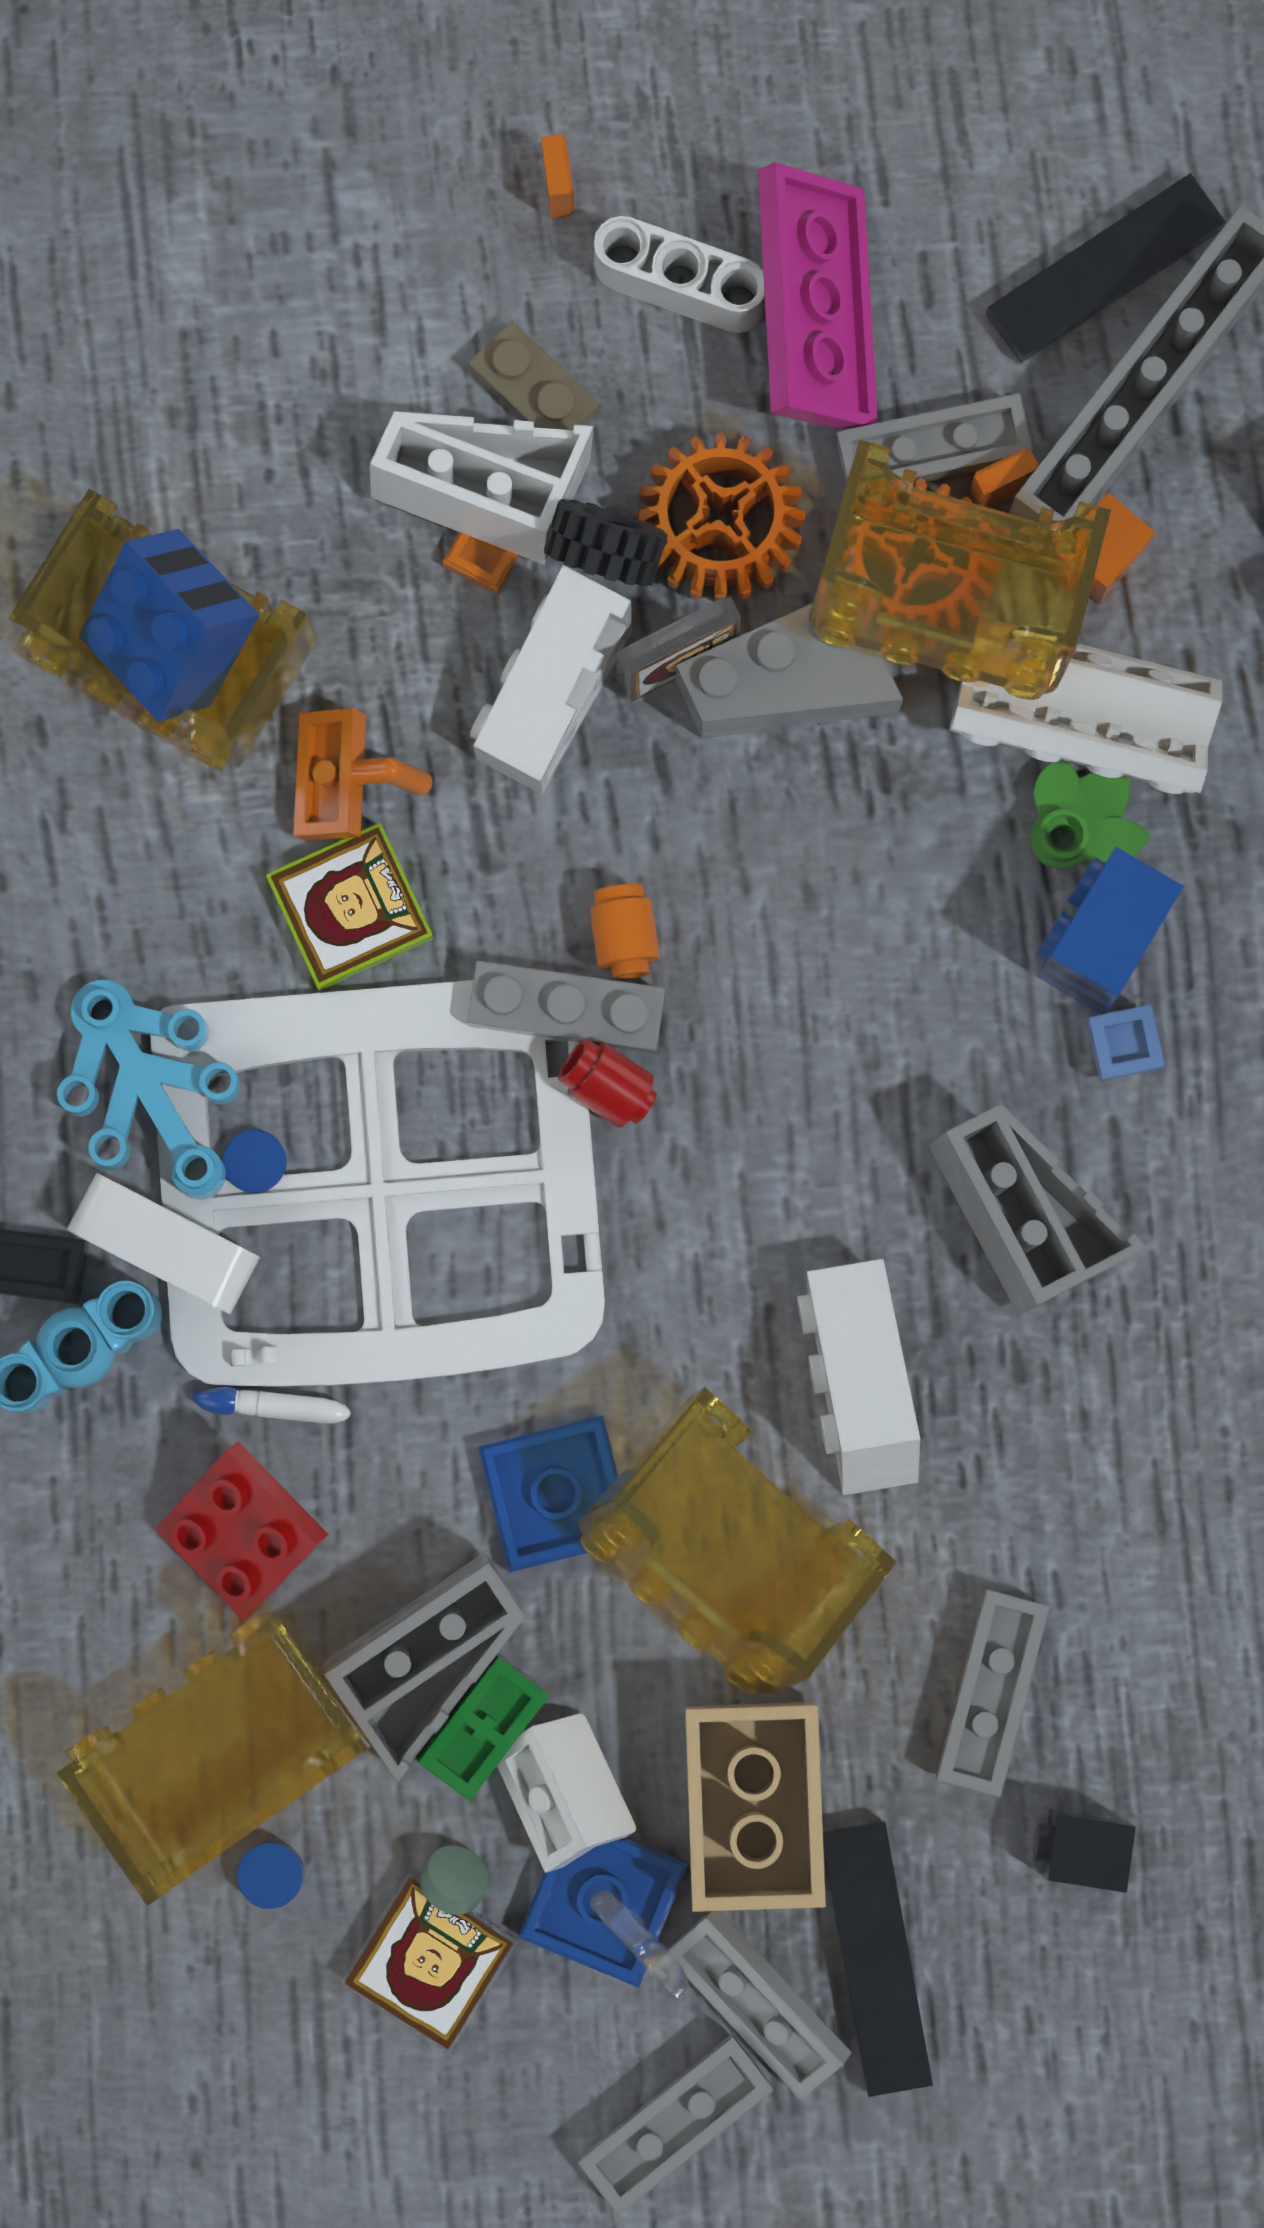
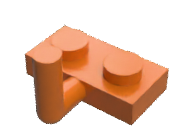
(334, 771)

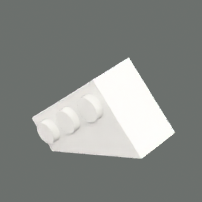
(480, 476)
(552, 679)
(862, 1375)

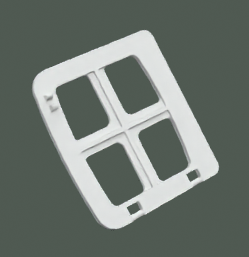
(383, 1192)

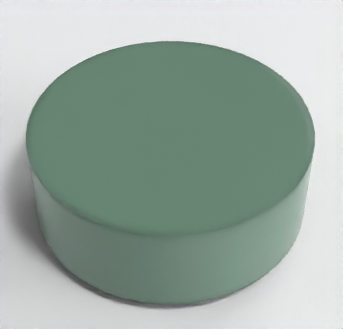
(454, 1880)

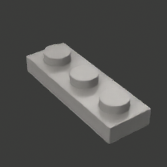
(945, 440)
(566, 1006)
(992, 1693)
(759, 2004)
(675, 2124)

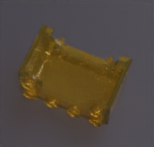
(955, 580)
(64, 594)
(212, 1756)

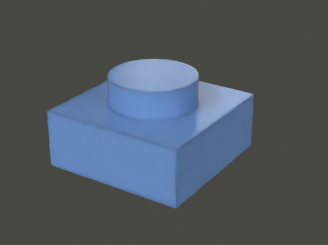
(1125, 1043)

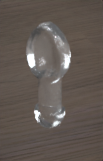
(641, 1942)

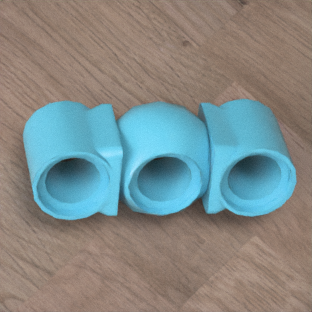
(106, 1338)

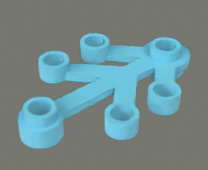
(141, 1078)

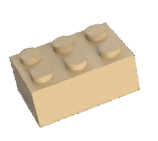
(754, 1806)

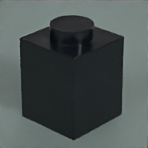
(1085, 1850)

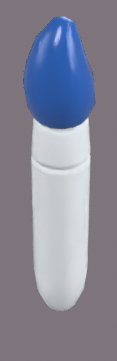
(228, 1400)

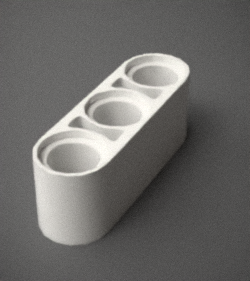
(662, 250)
(163, 1243)

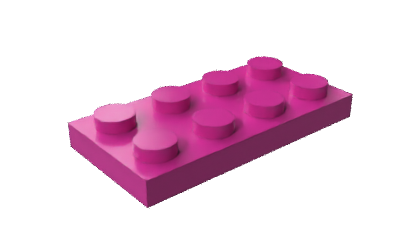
(817, 298)

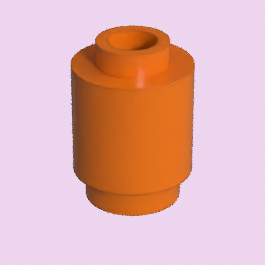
(624, 931)

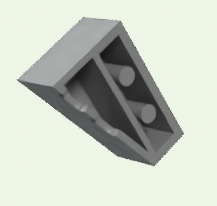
(784, 679)
(1027, 1210)
(423, 1659)

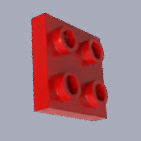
(241, 1531)

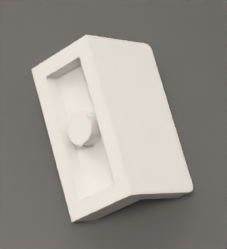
(564, 1791)

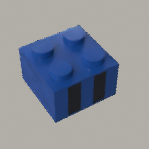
(168, 624)
(1114, 923)

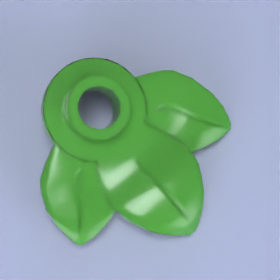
(1088, 811)

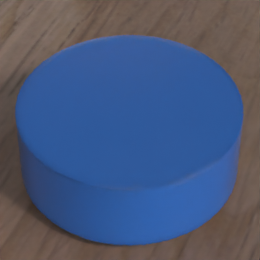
(254, 1161)
(270, 1874)

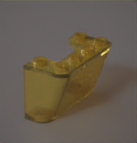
(731, 1551)

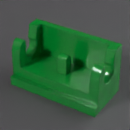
(482, 1727)

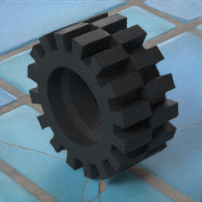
(605, 542)

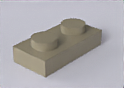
(532, 381)

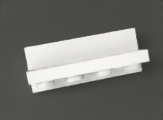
(1105, 715)

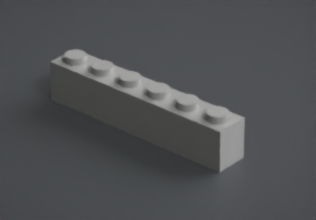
(1151, 374)

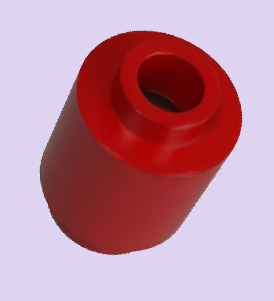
(608, 1083)

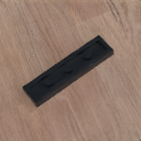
(1105, 268)
(876, 1959)

